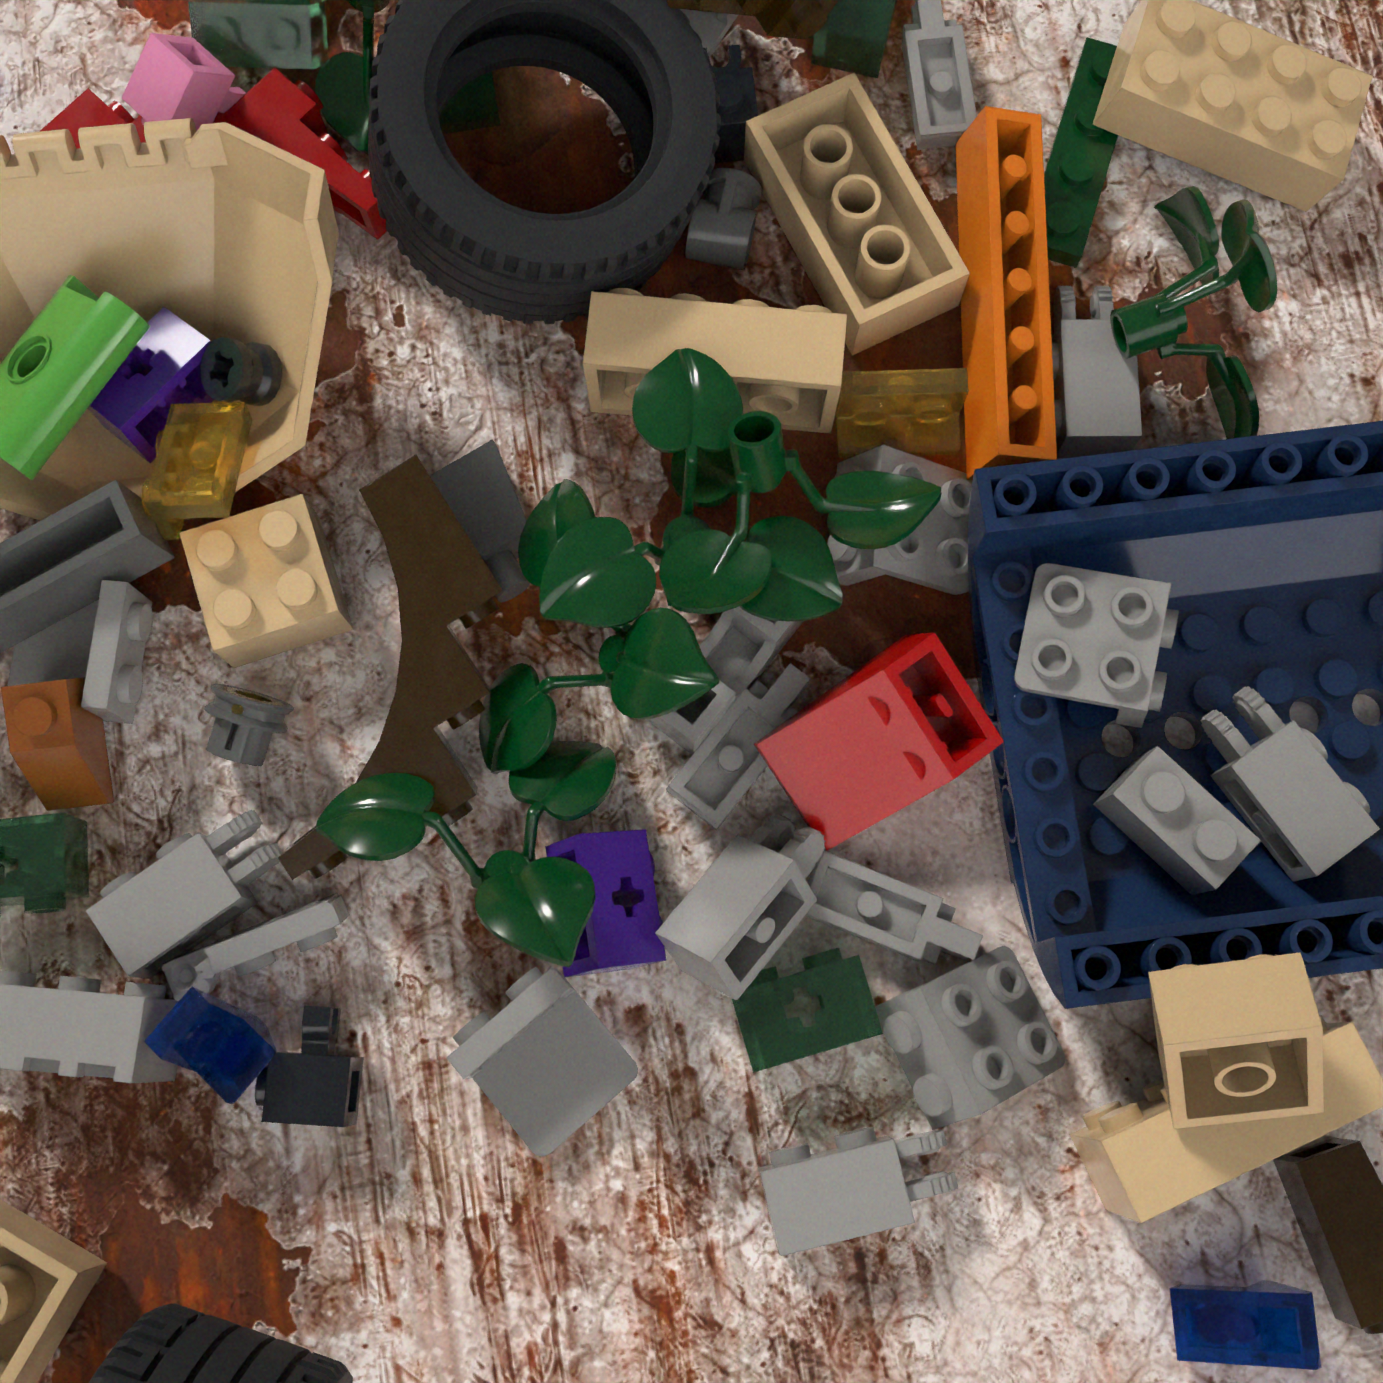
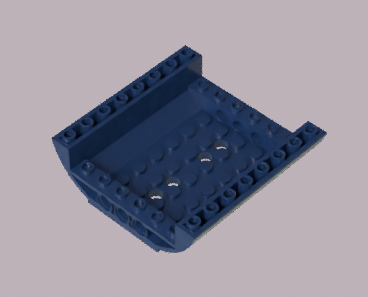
(1274, 592)

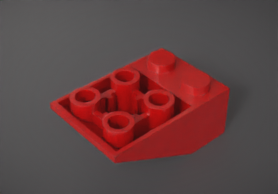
(879, 739)

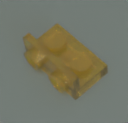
(902, 410)
(196, 464)

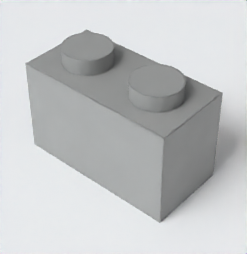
(1177, 822)

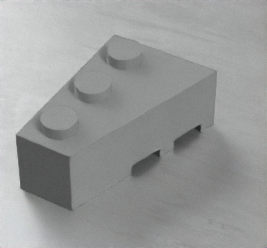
(82, 1030)

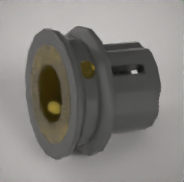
(244, 723)

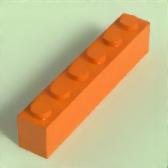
(1007, 291)

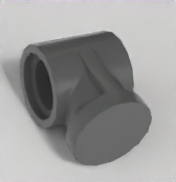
(724, 221)

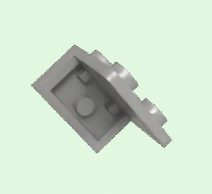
(935, 550)
(1096, 640)
(95, 643)
(971, 1038)
(543, 1060)

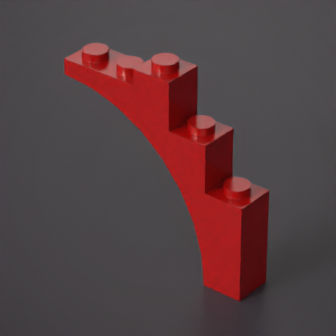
(276, 113)

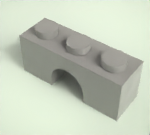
(738, 653)

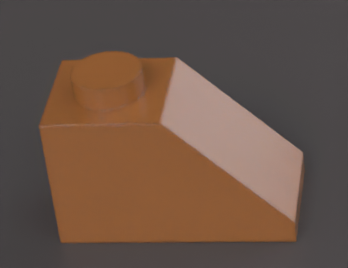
(58, 743)

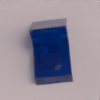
(215, 1041)
(1246, 1325)

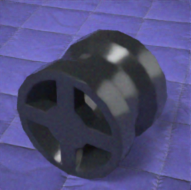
(240, 371)

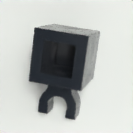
(736, 105)
(312, 1084)

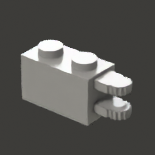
(1092, 381)
(1287, 789)
(180, 896)
(744, 906)
(846, 1188)

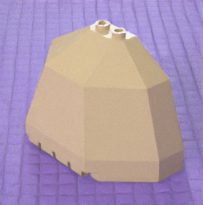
(186, 223)

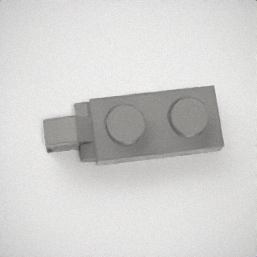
(937, 76)
(727, 759)
(887, 912)
(253, 946)

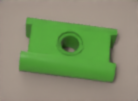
(61, 370)

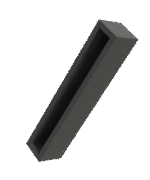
(65, 557)

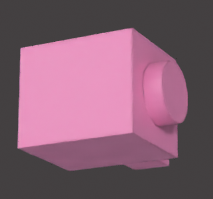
(179, 82)

